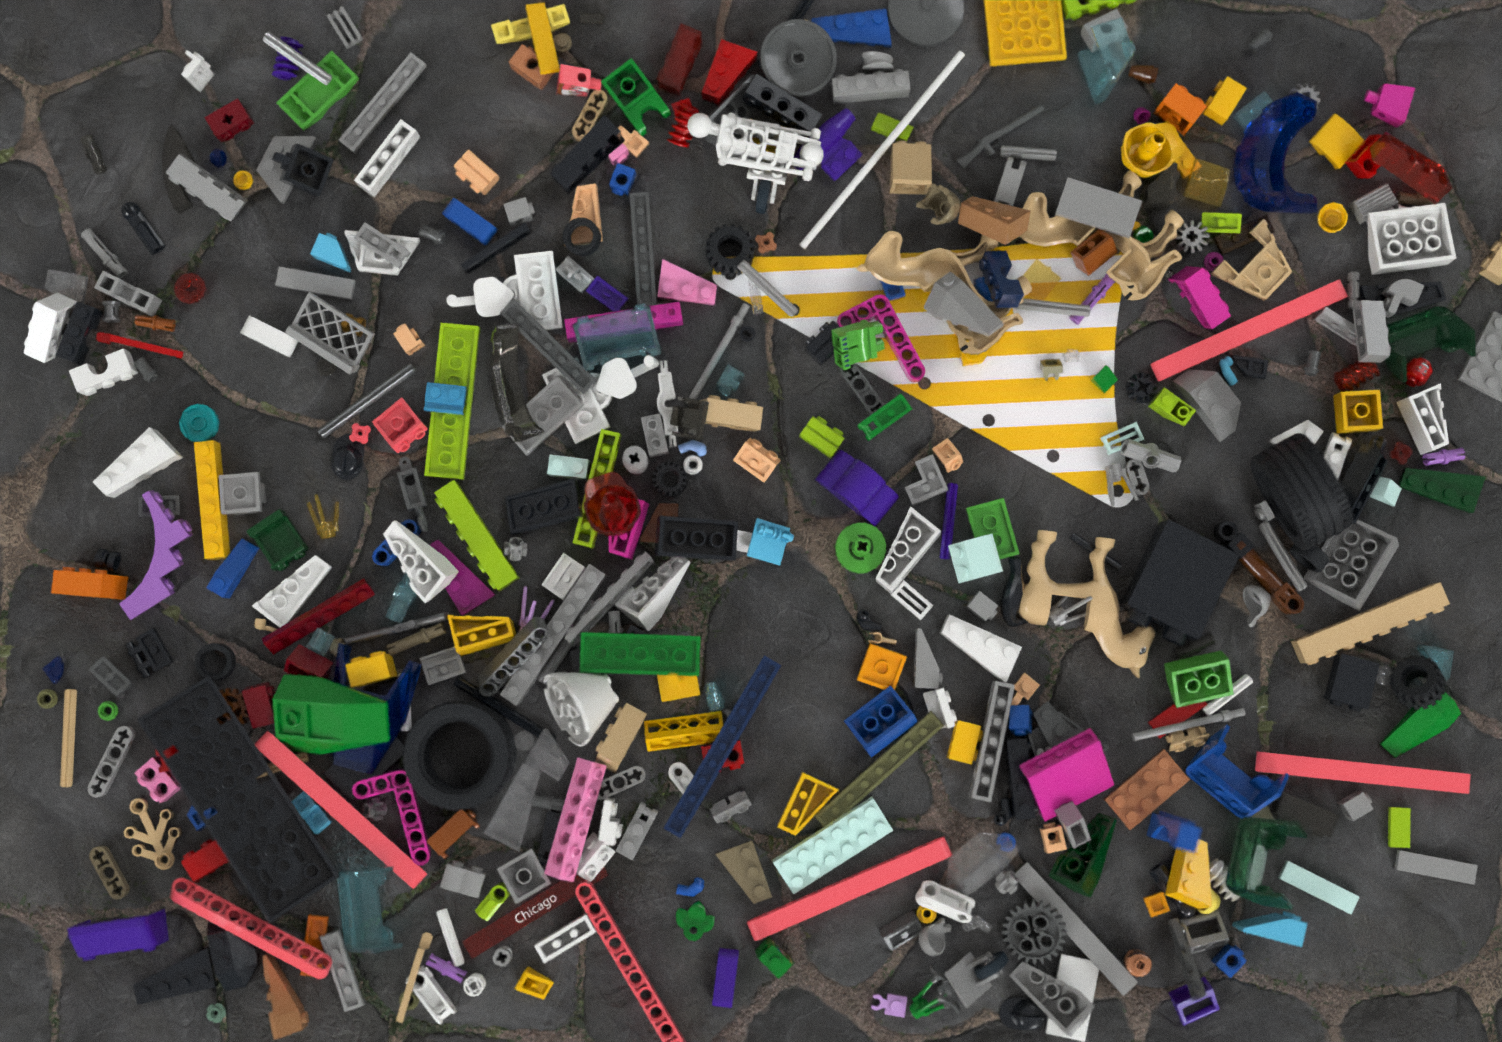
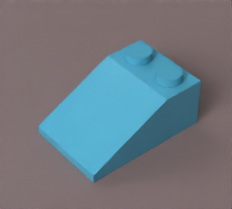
(1275, 926)

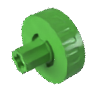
(859, 534)

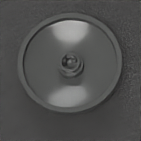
(925, 21)
(798, 57)

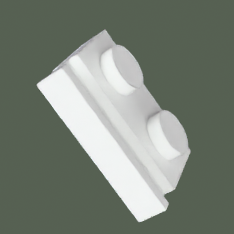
(563, 576)

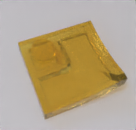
(1207, 183)

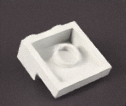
(610, 827)

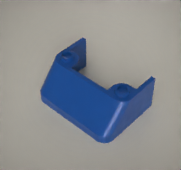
(1230, 784)

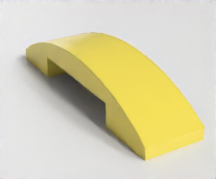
(519, 30)

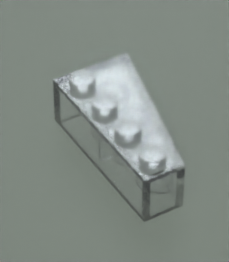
(512, 813)

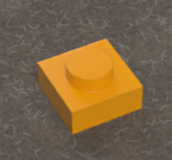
(1156, 904)

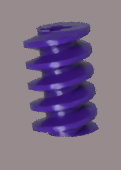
(284, 66)

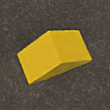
(534, 983)

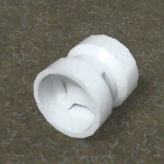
(475, 980)

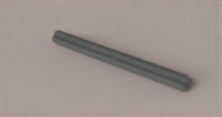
(366, 400)

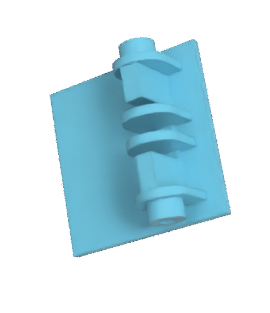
(769, 541)

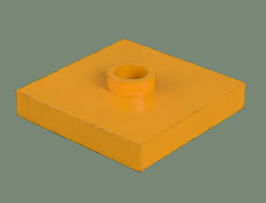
(881, 667)

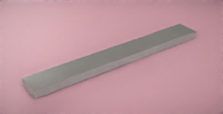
(1077, 930)

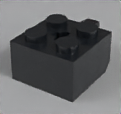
(293, 172)

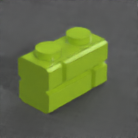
(822, 436)

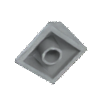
(523, 876)

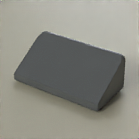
(901, 930)

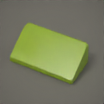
(885, 125)

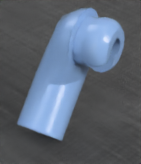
(693, 445)

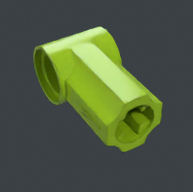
(492, 902)

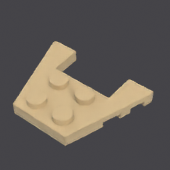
(1263, 272)

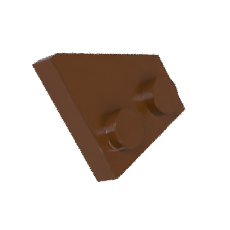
(662, 509)

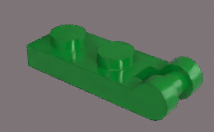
(885, 416)

